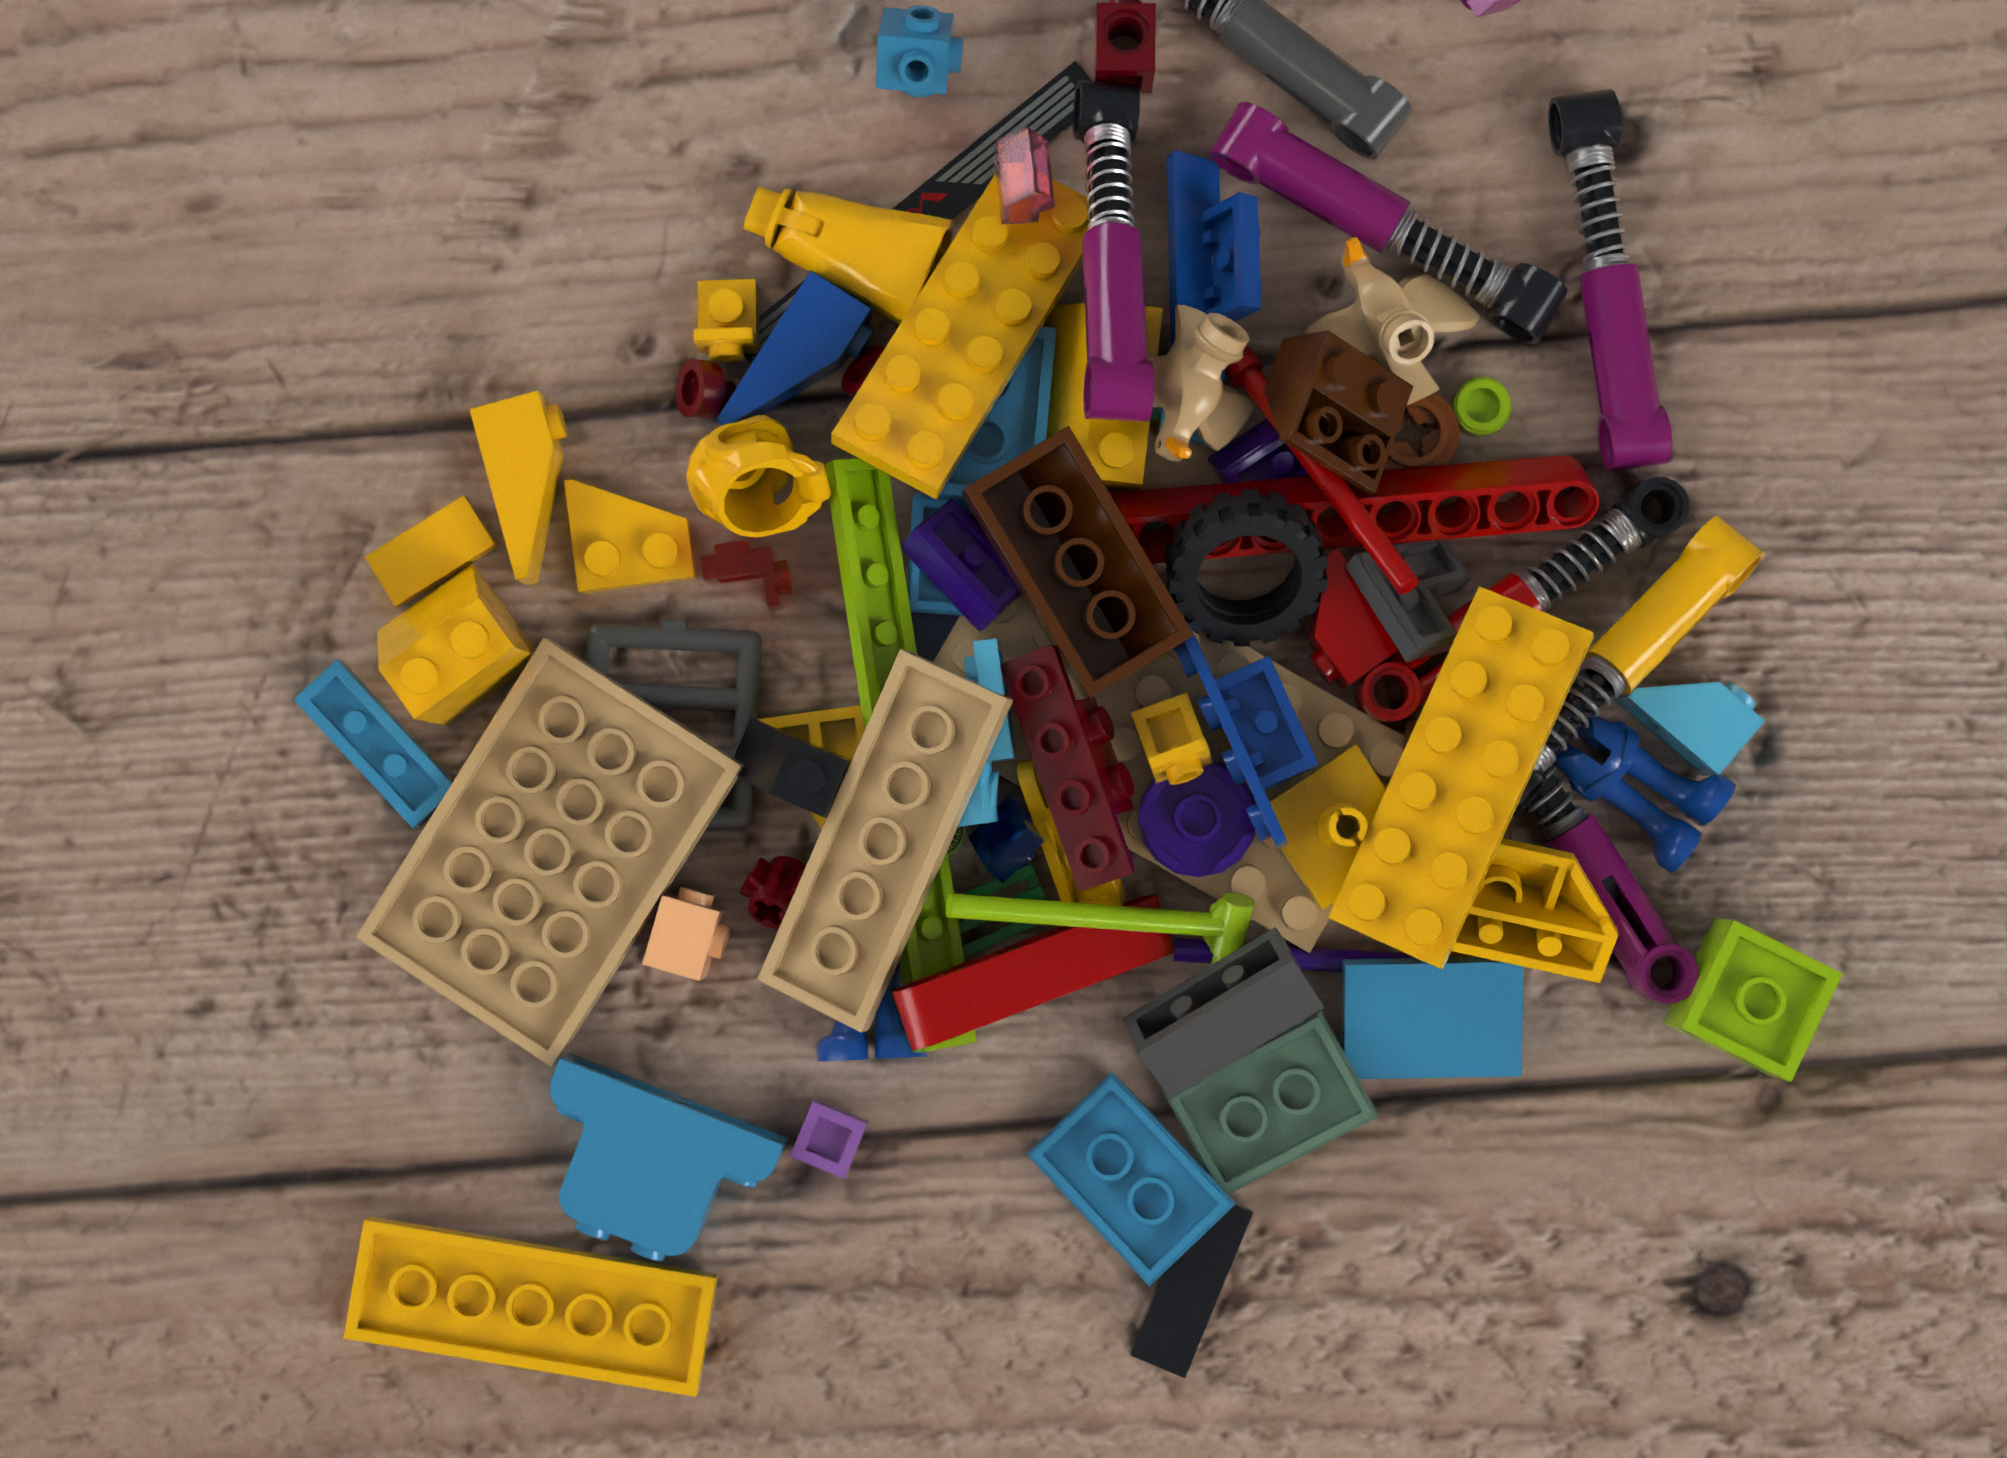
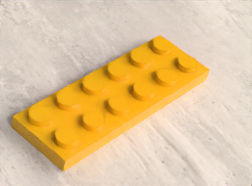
(963, 340)
(1461, 777)
(531, 1306)

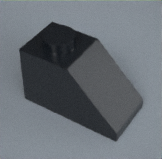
(790, 767)

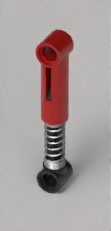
(1617, 533)

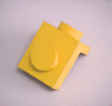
(1172, 740)

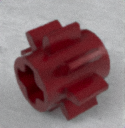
(772, 889)

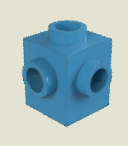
(917, 51)

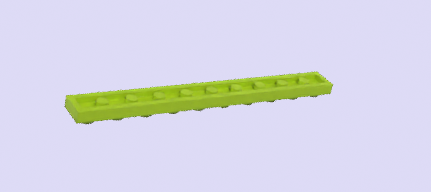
(878, 629)

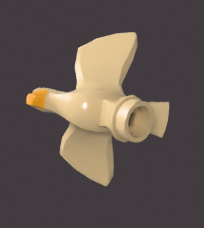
(1395, 319)
(1191, 384)

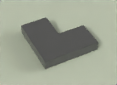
(1414, 618)

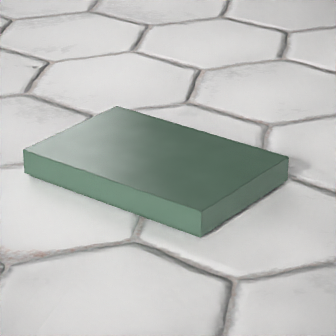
(1273, 1105)

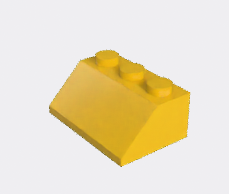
(1112, 446)

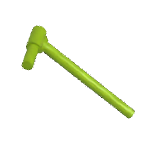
(1222, 927)

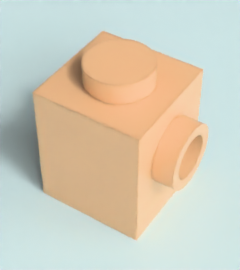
(687, 934)

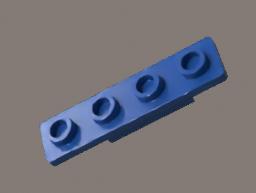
(1210, 242)
(1259, 726)

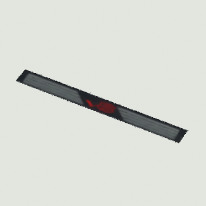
(971, 171)

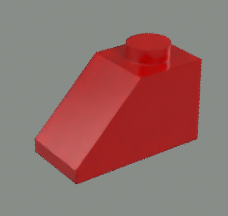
(1345, 629)

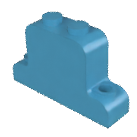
(650, 1158)

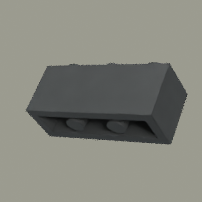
(1222, 1013)

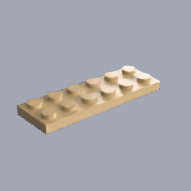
(884, 840)

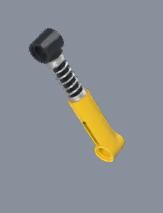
(1706, 571)

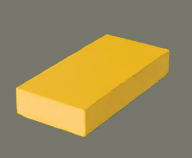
(431, 551)

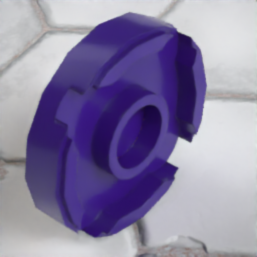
(1197, 824)

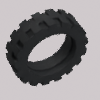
(1237, 517)

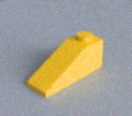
(523, 468)

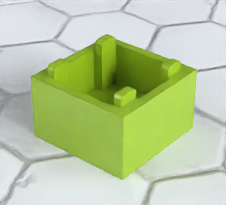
(1754, 999)

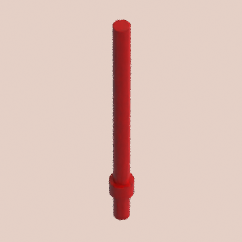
(1248, 375)

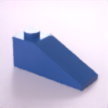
(803, 348)

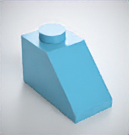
(1697, 721)

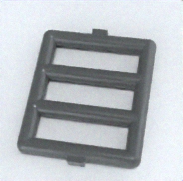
(741, 700)

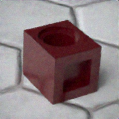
(1125, 66)

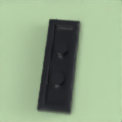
(1188, 1296)

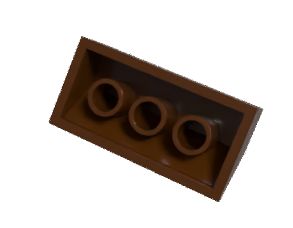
(1077, 563)

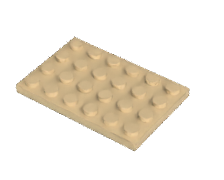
(550, 851)

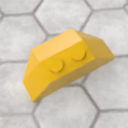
(1539, 914)

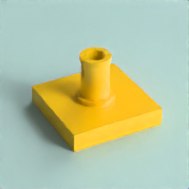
(1327, 821)

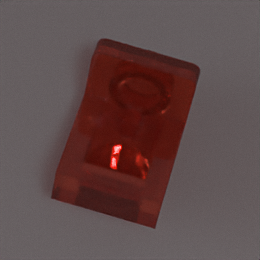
(737, 563)

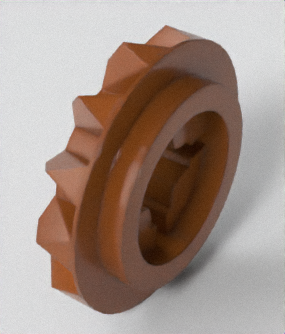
(1437, 445)

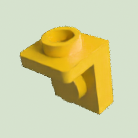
(727, 319)

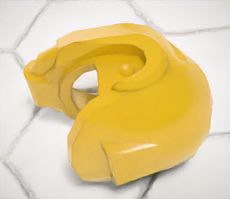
(742, 469)

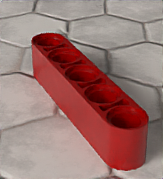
(1022, 977)

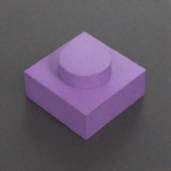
(829, 1138)

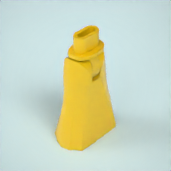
(856, 246)

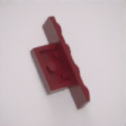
(1074, 765)

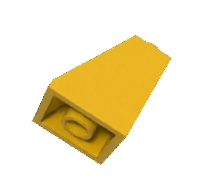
(452, 649)

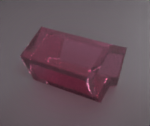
(1023, 176)

